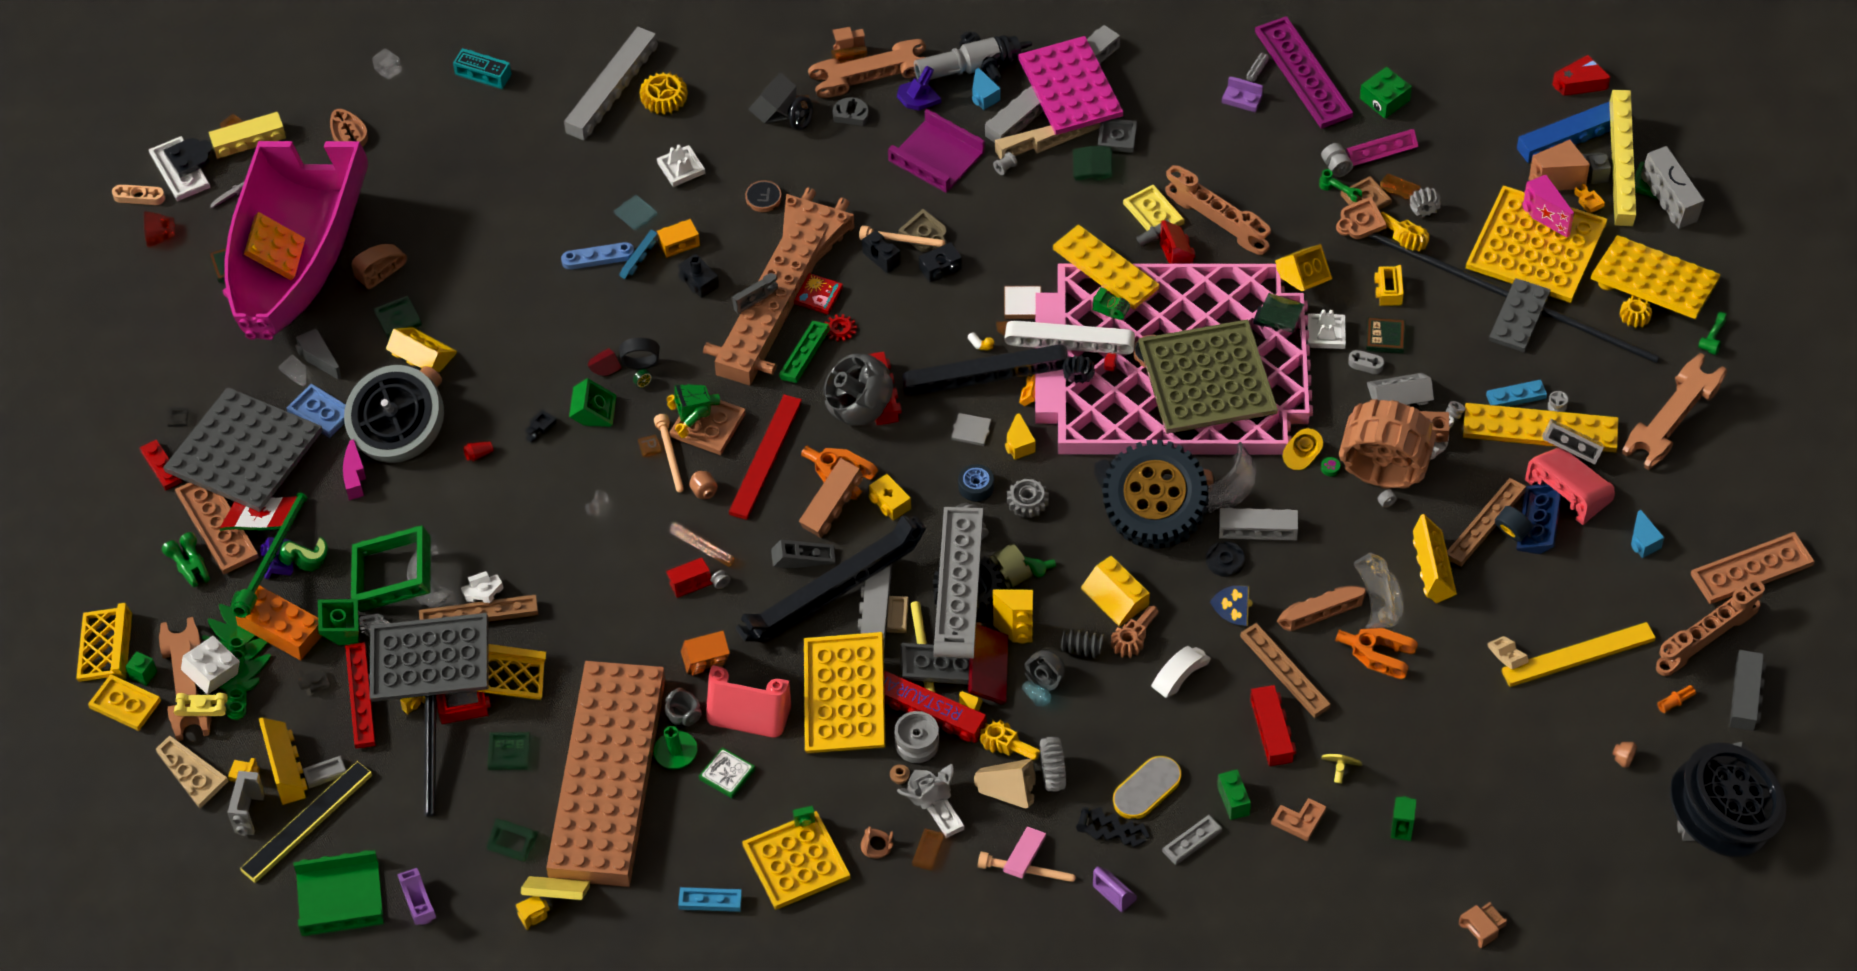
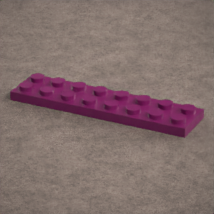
(1303, 72)

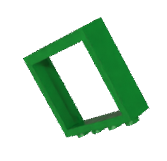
(399, 591)

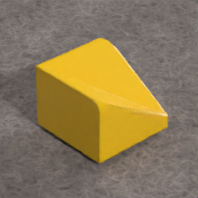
(970, 701)

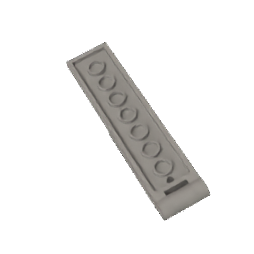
(958, 582)

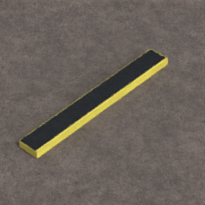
(306, 822)

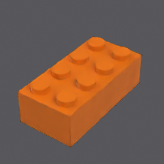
(281, 624)
(704, 652)

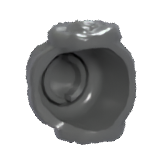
(682, 708)

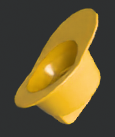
(1302, 449)

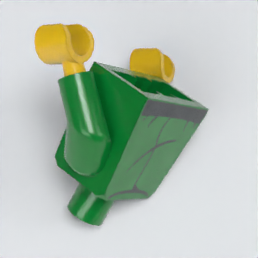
(692, 404)

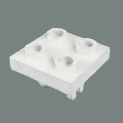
(680, 165)
(1326, 330)

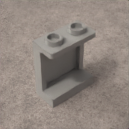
(247, 787)

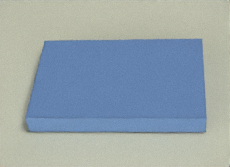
(319, 408)

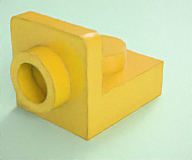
(412, 703)
(242, 766)

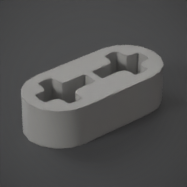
(1366, 362)

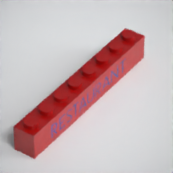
(948, 714)

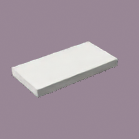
(180, 187)

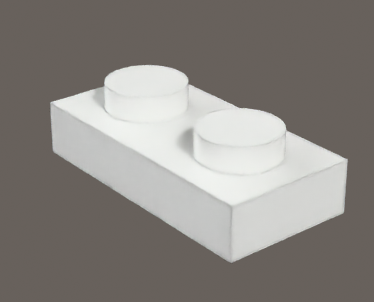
(946, 818)

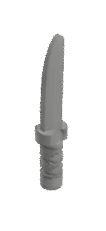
(236, 189)

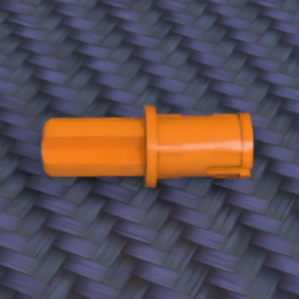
(1676, 699)

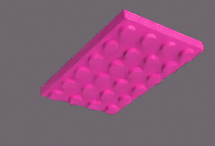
(1070, 85)

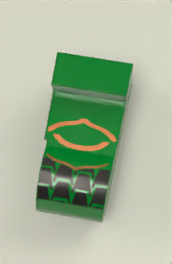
(1110, 305)

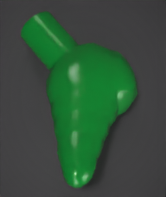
(1038, 566)

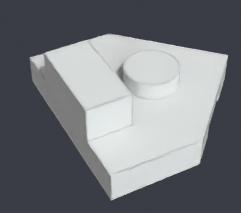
(482, 587)

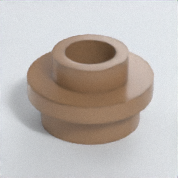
(899, 779)

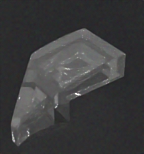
(294, 370)

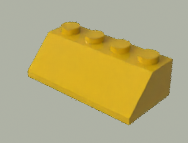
(1433, 560)
(283, 760)

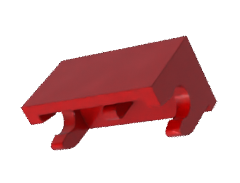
(689, 577)

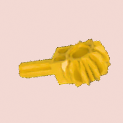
(1407, 233)
(1635, 312)
(1002, 738)

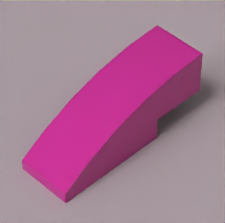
(353, 472)

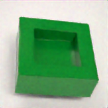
(804, 816)

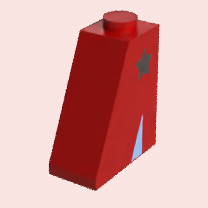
(1581, 77)

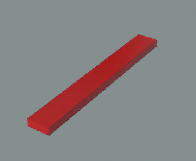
(765, 457)

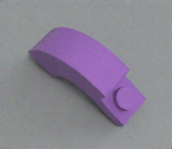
(416, 897)

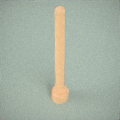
(866, 230)
(662, 423)
(986, 860)

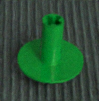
(675, 749)

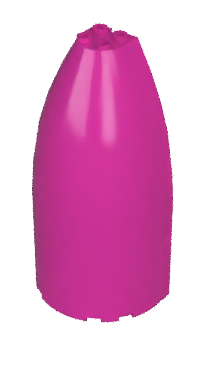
(306, 199)

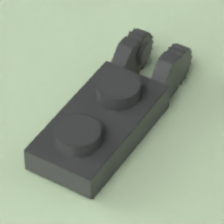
(755, 293)

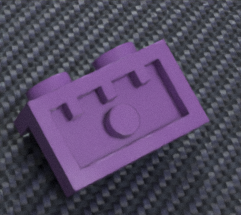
(1243, 94)

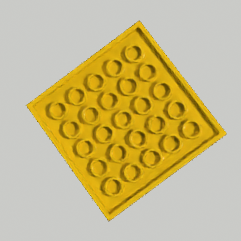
(1525, 249)

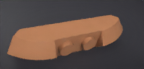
(1321, 607)

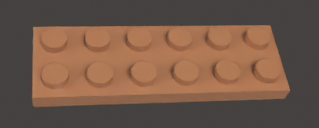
(207, 511)
(1759, 563)

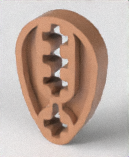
(349, 122)

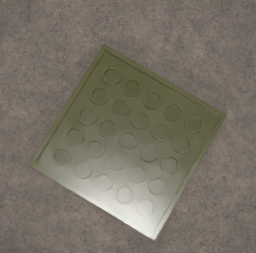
(1207, 376)

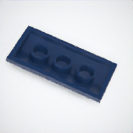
(1542, 508)

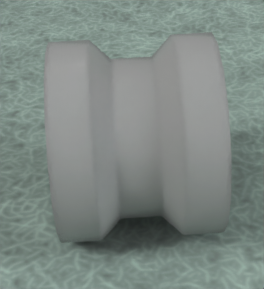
(1558, 401)

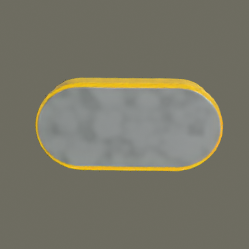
(1146, 787)

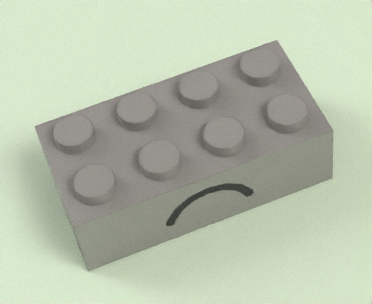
(1672, 187)

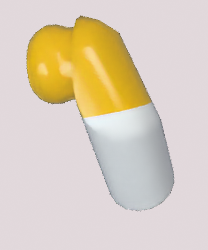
(986, 344)

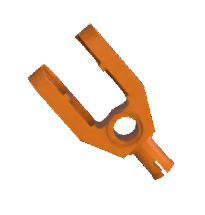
(832, 456)
(1371, 659)

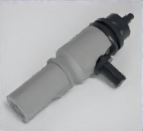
(981, 54)

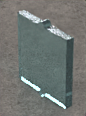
(635, 212)

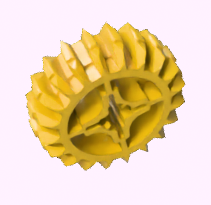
(663, 93)

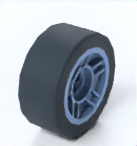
(976, 482)

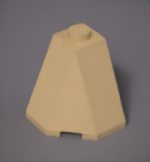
(1008, 782)

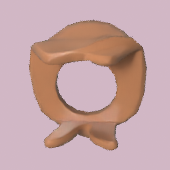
(871, 852)

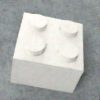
(210, 665)

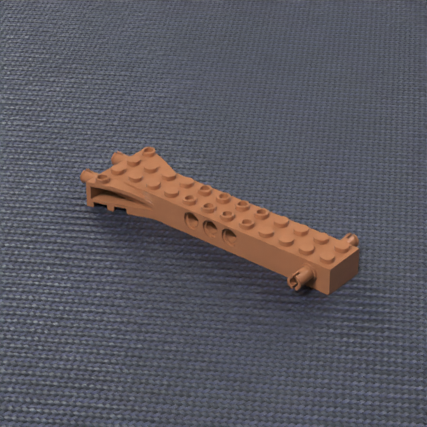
(807, 237)

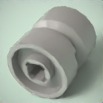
(1337, 159)

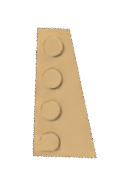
(192, 772)

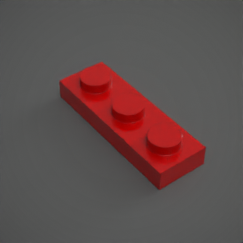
(157, 460)

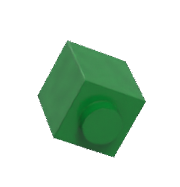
(141, 668)

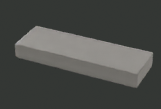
(1192, 839)

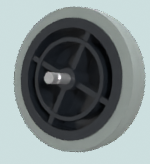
(394, 413)

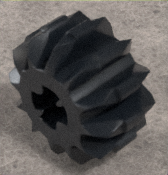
(1078, 369)

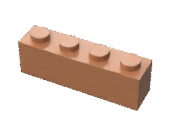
(831, 498)

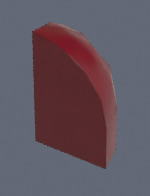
(604, 363)

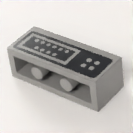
(1572, 441)

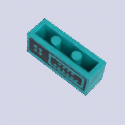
(482, 68)

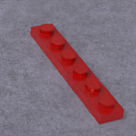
(360, 695)

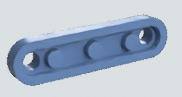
(597, 255)

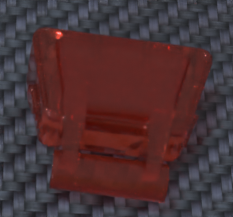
(156, 228)

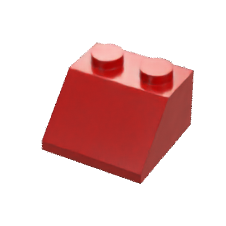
(1175, 244)

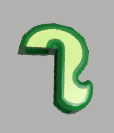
(303, 557)

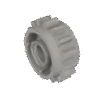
(1028, 489)

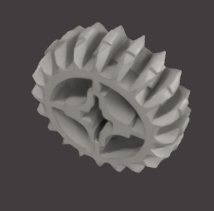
(1052, 764)

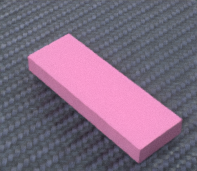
(1024, 852)

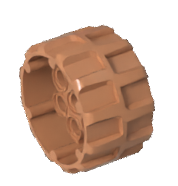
(1387, 444)

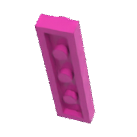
(1382, 147)

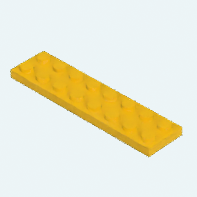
(1528, 425)

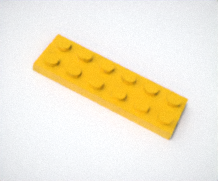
(1105, 266)

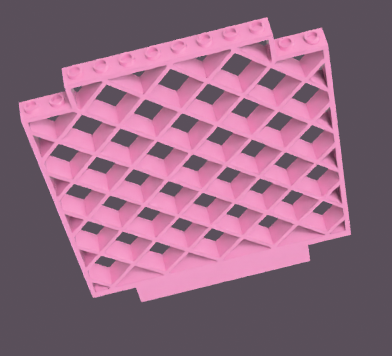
(1053, 394)

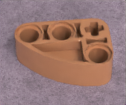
(377, 264)

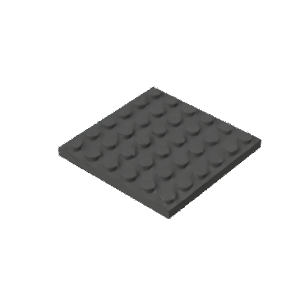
(243, 449)

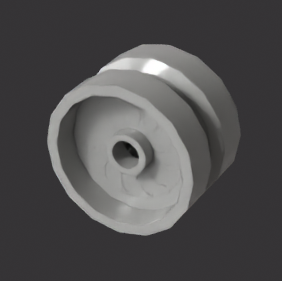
(916, 737)

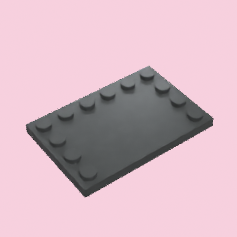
(429, 657)

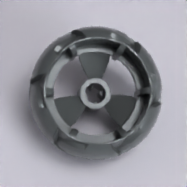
(849, 379)

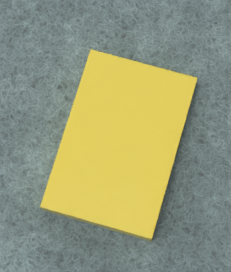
(1151, 208)
(555, 888)

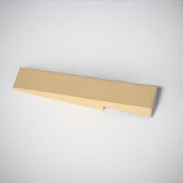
(1037, 139)

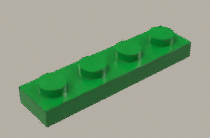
(804, 351)

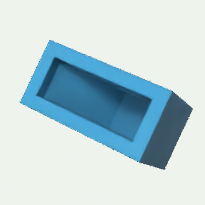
(984, 90)
(1646, 536)

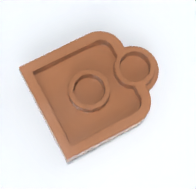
(1360, 219)

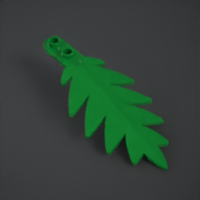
(240, 644)

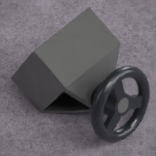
(780, 103)

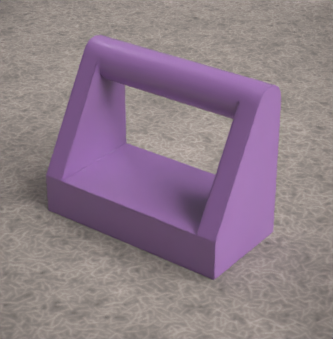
(1112, 889)

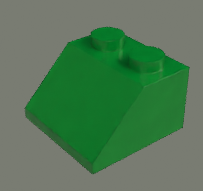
(592, 404)
(338, 620)

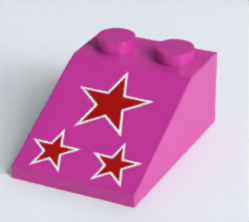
(1547, 205)

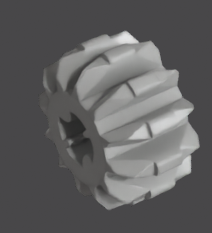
(1425, 201)

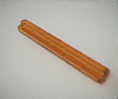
(702, 544)

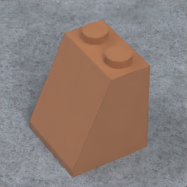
(1562, 165)

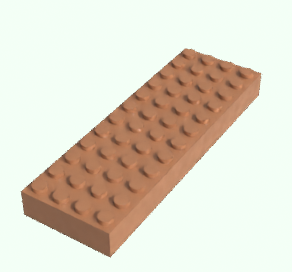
(606, 773)

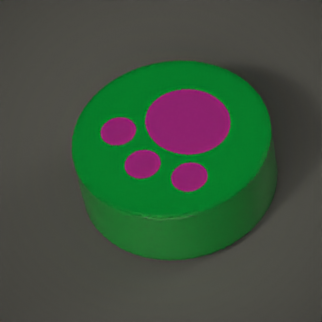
(1330, 466)

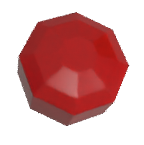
(1110, 361)

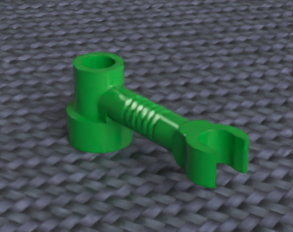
(1327, 182)
(1710, 343)

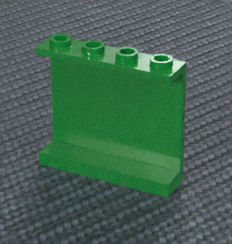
(339, 893)

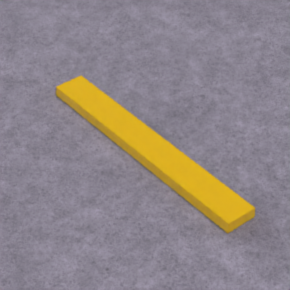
(1579, 654)

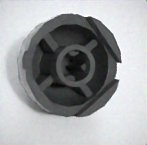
(1045, 669)

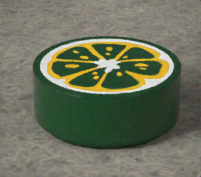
(642, 378)

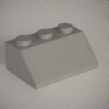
(1405, 389)

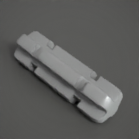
(1257, 67)

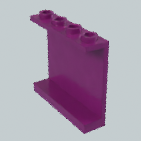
(938, 152)

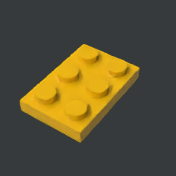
(124, 702)

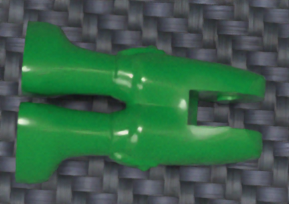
(187, 568)

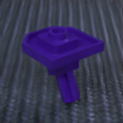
(918, 93)

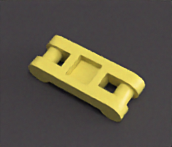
(200, 705)

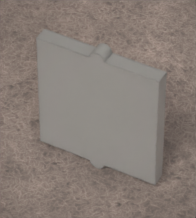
(971, 429)

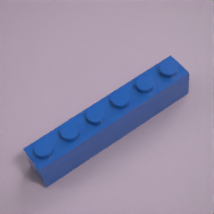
(1575, 128)

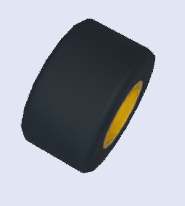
(1513, 523)

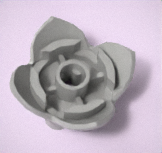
(926, 788)

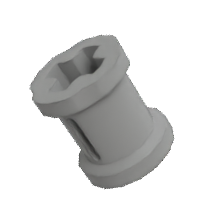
(1005, 163)

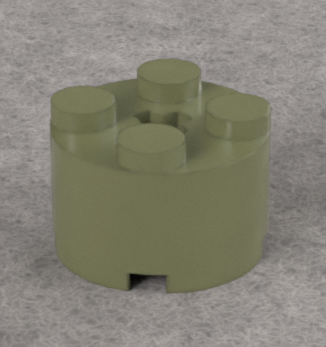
(1011, 566)

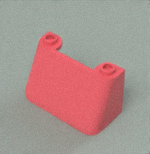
(1572, 480)
(747, 707)

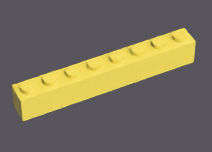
(1622, 158)

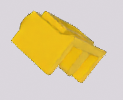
(1389, 297)

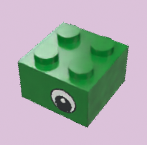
(1385, 92)

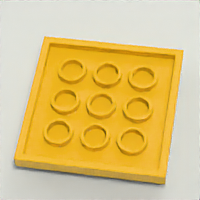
(795, 861)

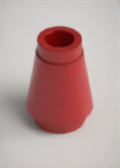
(477, 450)

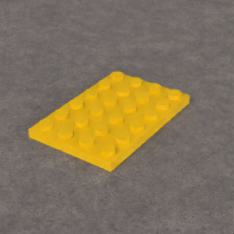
(1655, 276)
(844, 692)

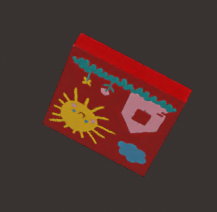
(818, 293)

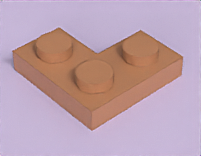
(1301, 823)

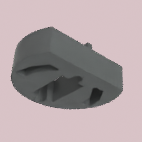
(858, 118)

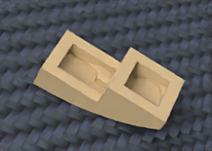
(1507, 653)

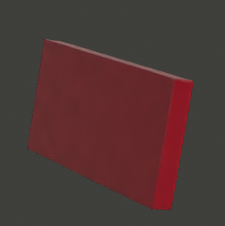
(989, 665)

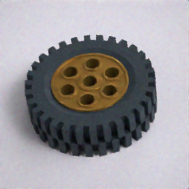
(1149, 524)

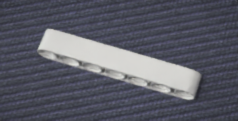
(1072, 336)

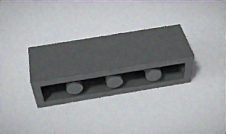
(1747, 690)

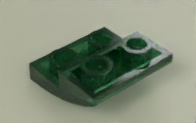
(1092, 162)
(1280, 312)

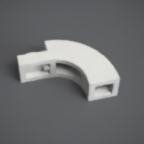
(1178, 669)

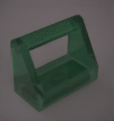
(530, 834)

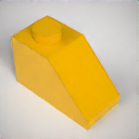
(1019, 439)

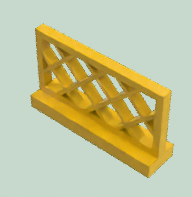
(120, 643)
(520, 657)

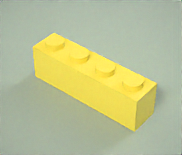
(246, 134)

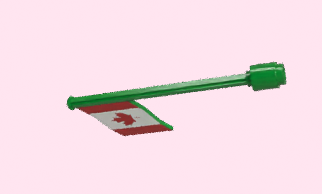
(276, 514)

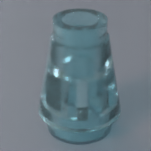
(1038, 694)

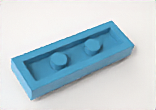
(639, 254)
(1517, 394)
(710, 899)

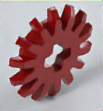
(844, 322)

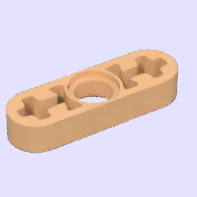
(148, 191)

